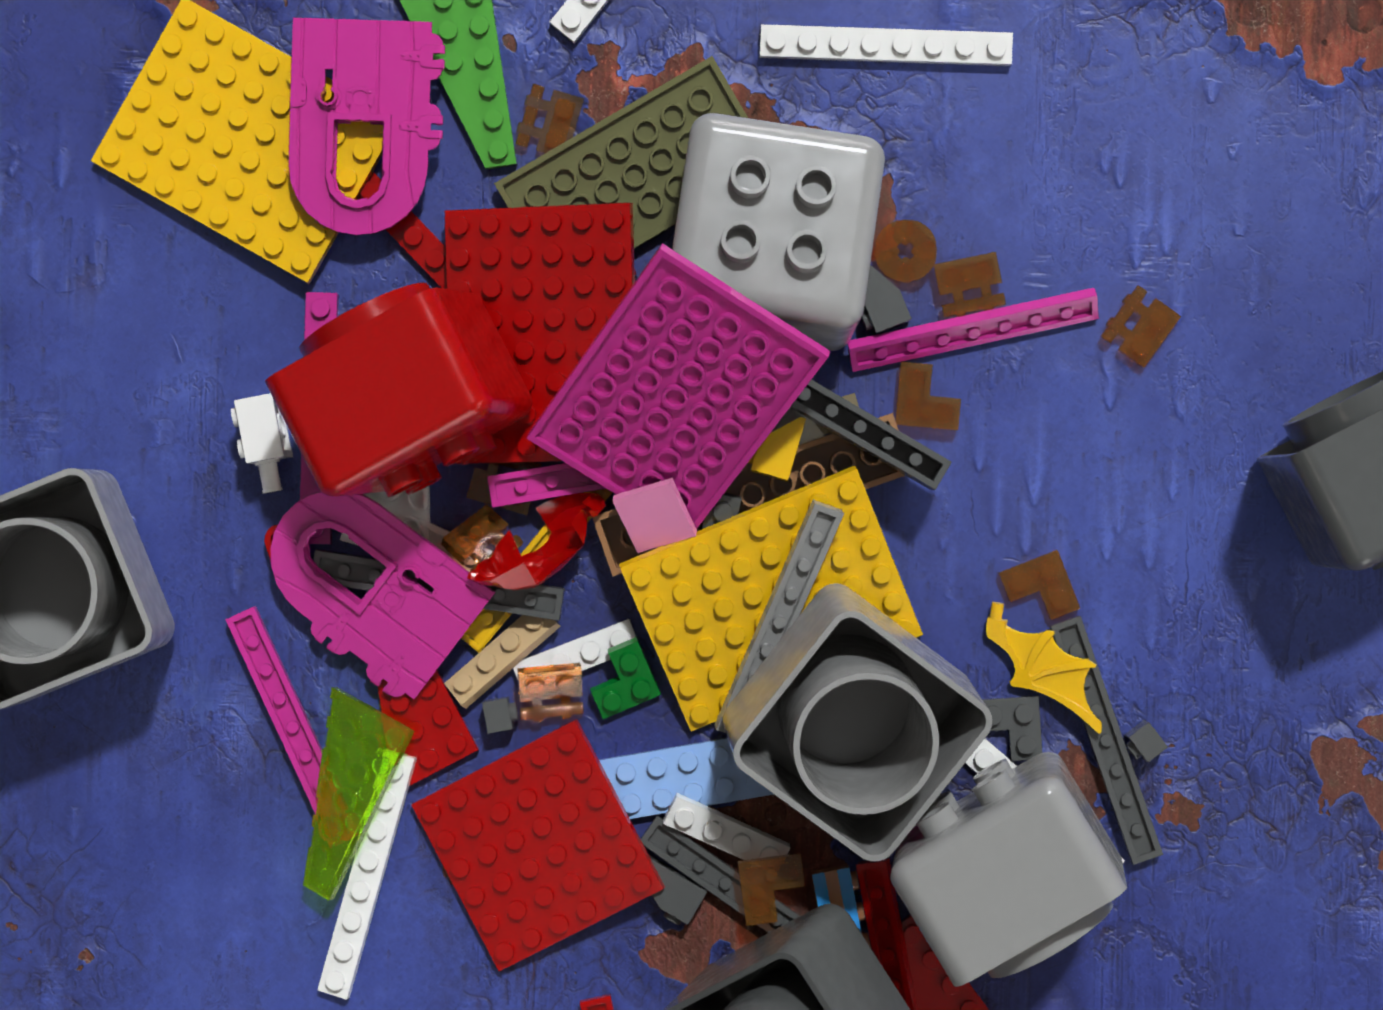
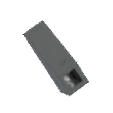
(883, 305)

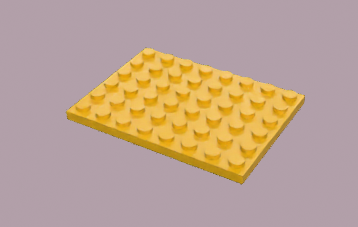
(213, 139)
(711, 589)

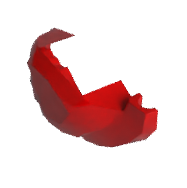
(568, 526)

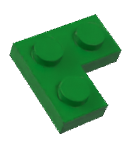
(634, 680)

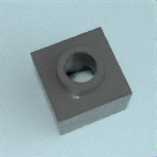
(500, 714)
(1144, 742)

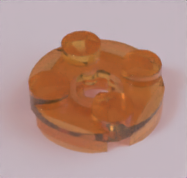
(923, 249)

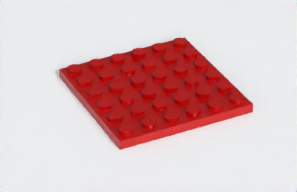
(538, 845)

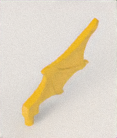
(1043, 665)

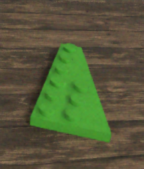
(472, 72)

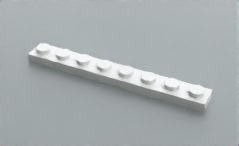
(886, 45)
(364, 887)

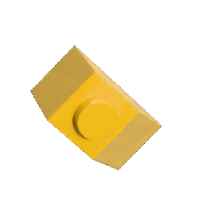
(778, 451)

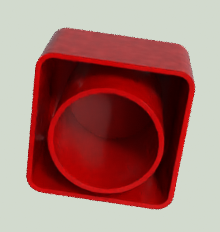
(399, 391)

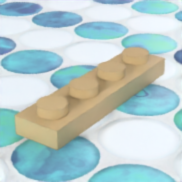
(499, 658)

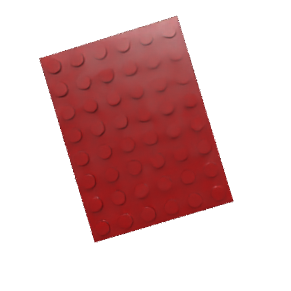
(549, 288)

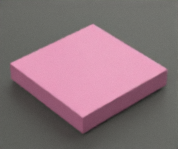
(654, 515)

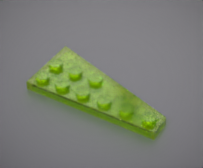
(353, 777)

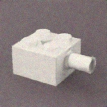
(262, 437)

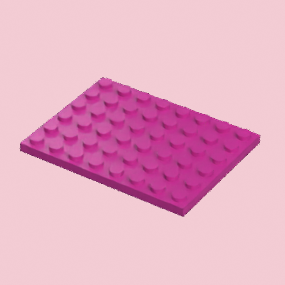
(678, 386)

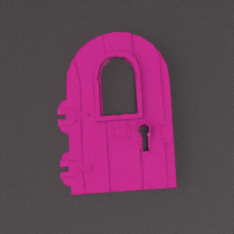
(380, 79)
(398, 622)

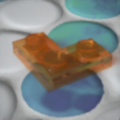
(915, 404)
(1044, 575)
(760, 879)

